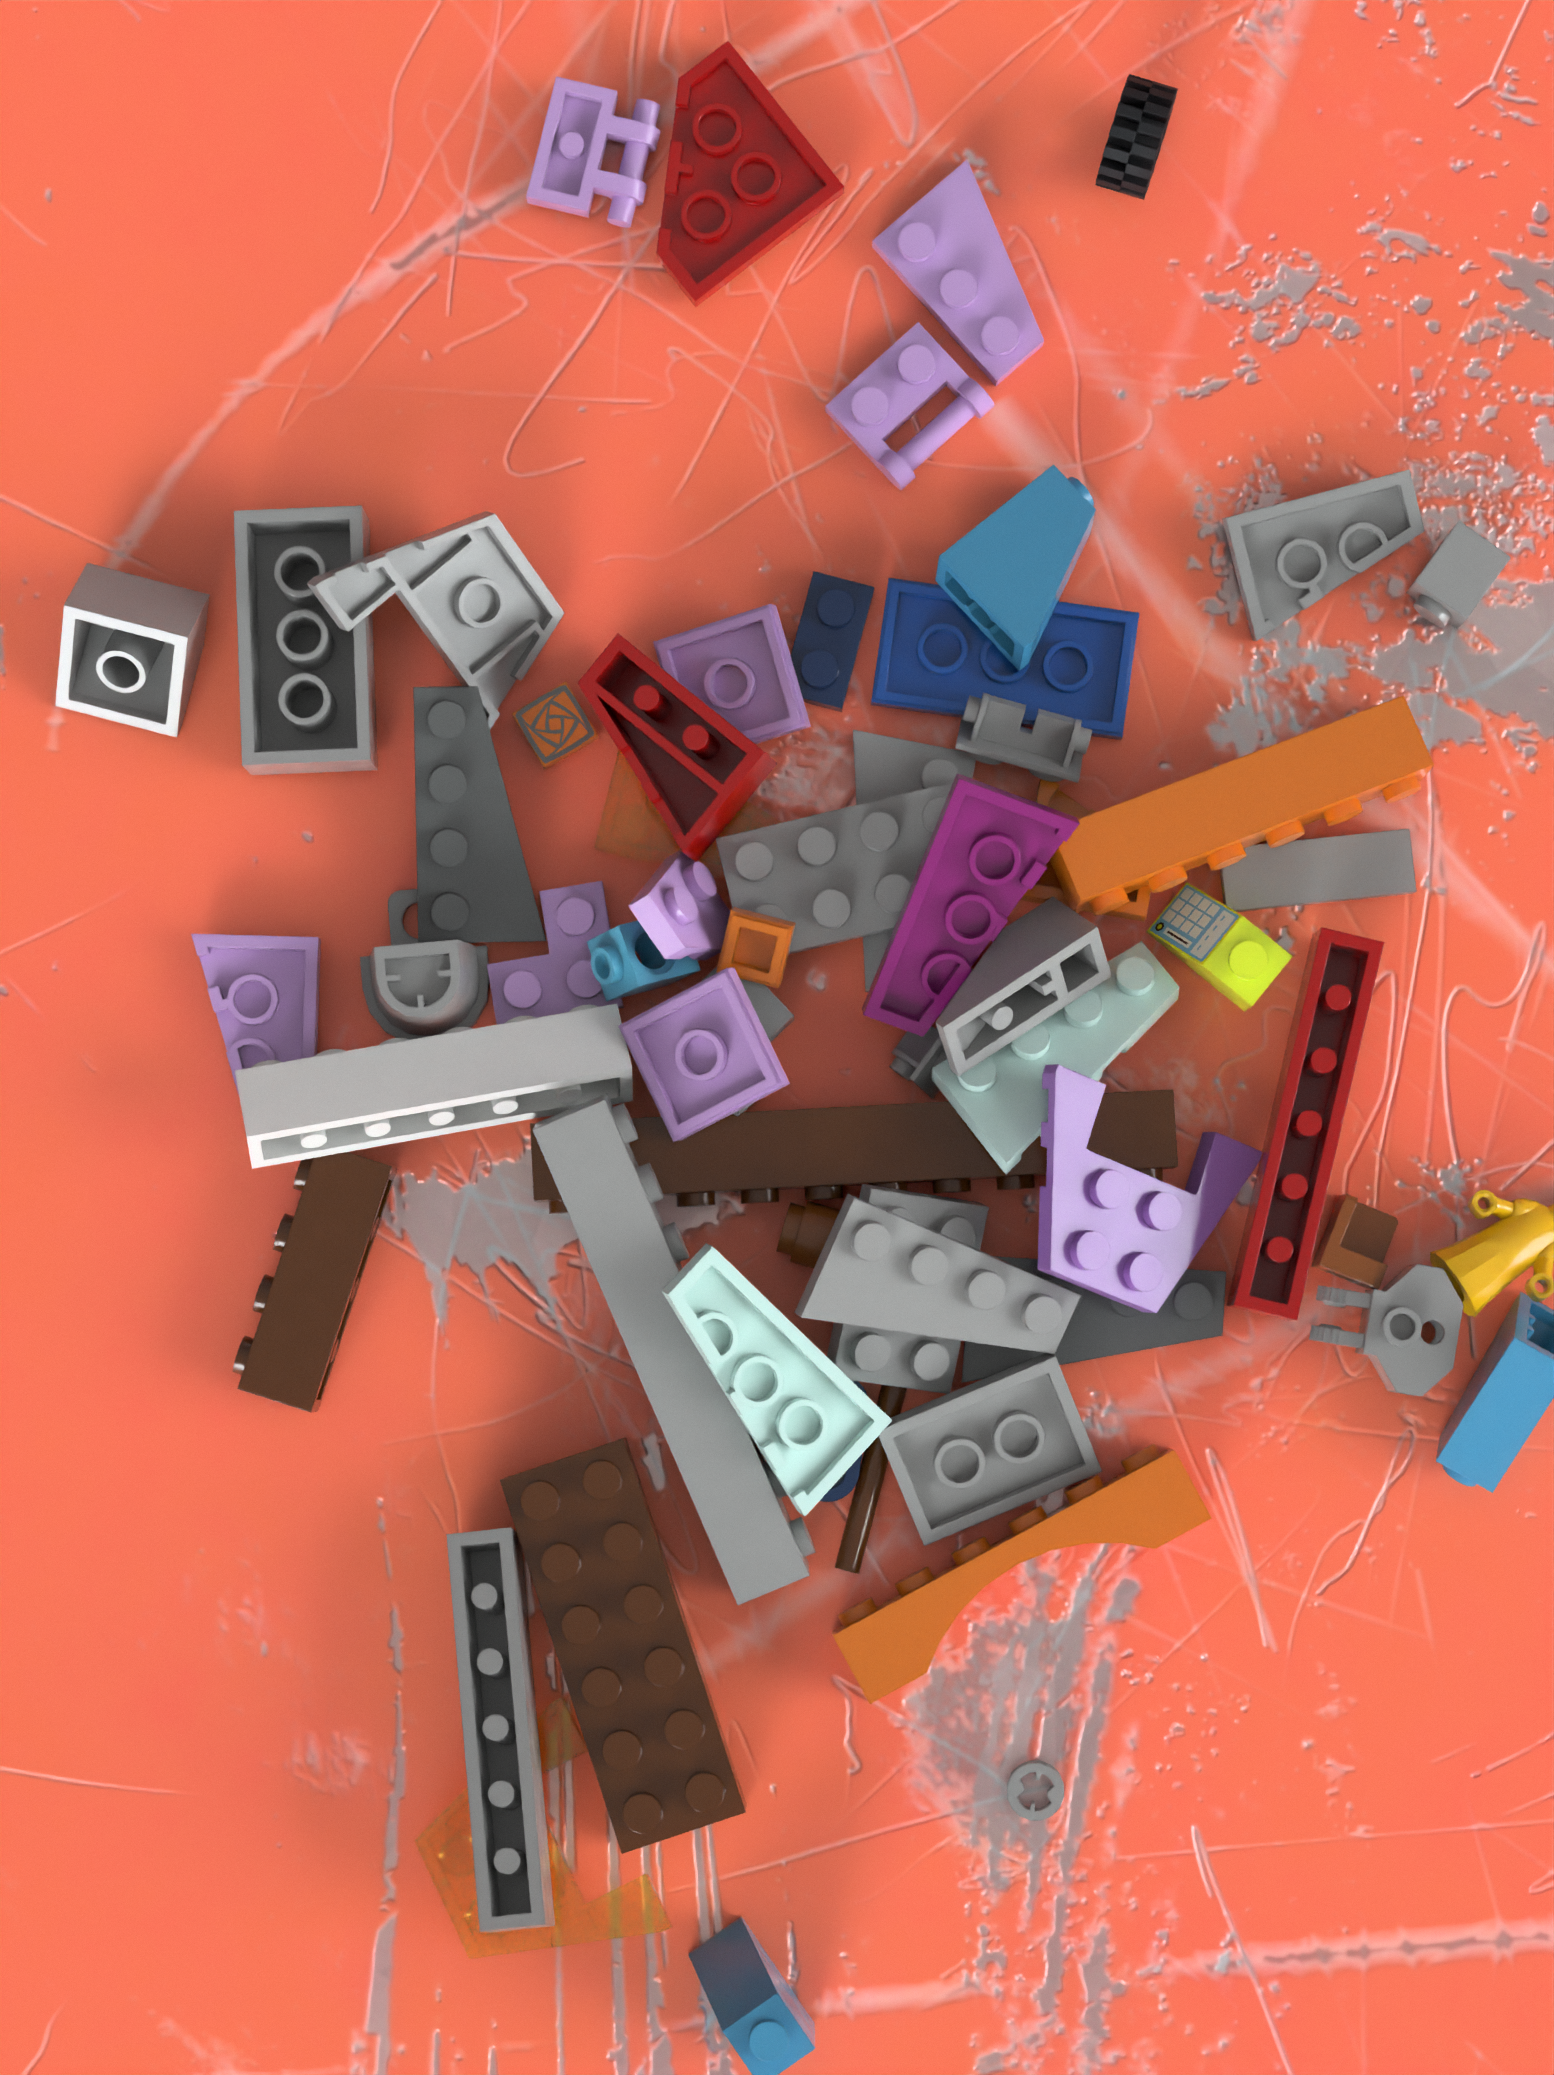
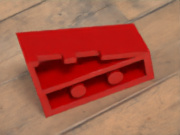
(680, 749)

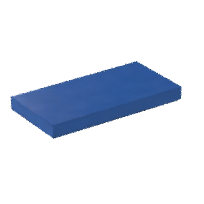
(938, 657)

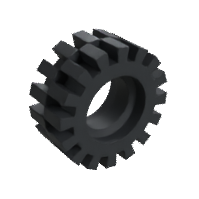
(1136, 136)

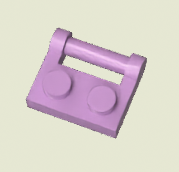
(895, 391)

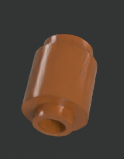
(806, 1232)

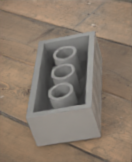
(300, 675)

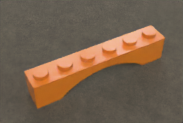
(1138, 1508)

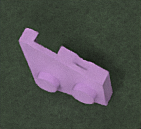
(682, 909)

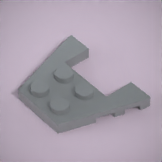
(465, 592)

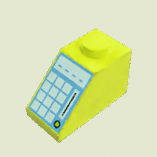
(1219, 945)

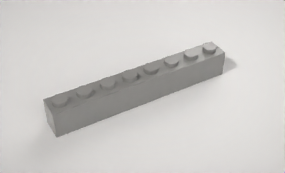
(633, 1263)

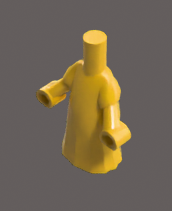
(1501, 1252)

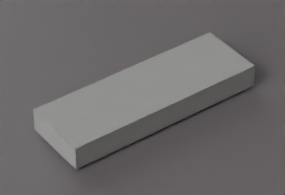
(1321, 871)

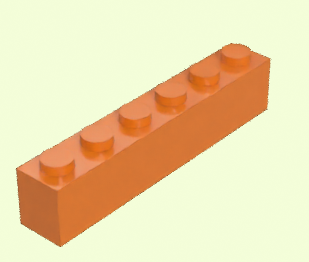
(1240, 805)

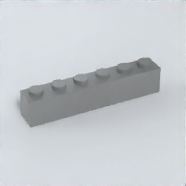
(500, 1731)

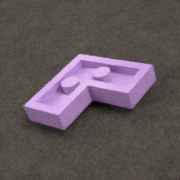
(564, 976)

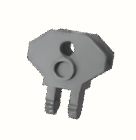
(1393, 1327)

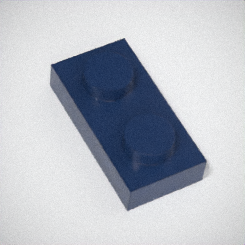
(829, 638)

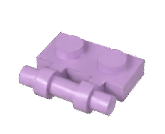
(574, 146)

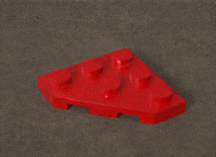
(733, 176)

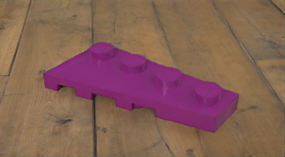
(968, 882)

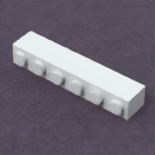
(433, 1084)

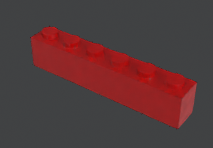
(1305, 1124)

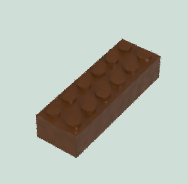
(624, 1645)

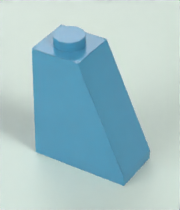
(1019, 562)
(1502, 1398)
(753, 2000)

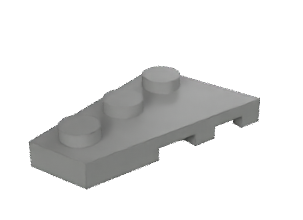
(1311, 545)

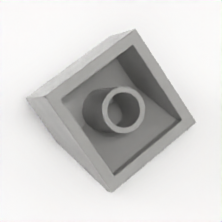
(130, 649)

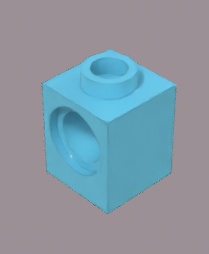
(621, 972)

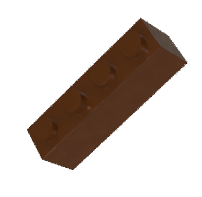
(315, 1279)

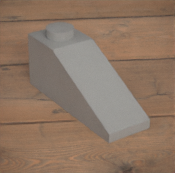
(1021, 981)

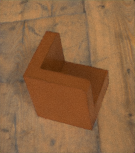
(1356, 1243)

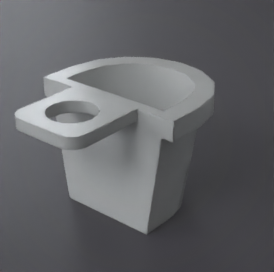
(426, 985)

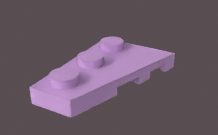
(962, 274)
(263, 995)

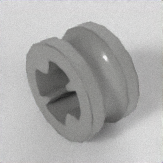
(1016, 1787)

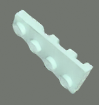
(1004, 1092)
(780, 1384)

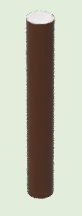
(867, 1489)

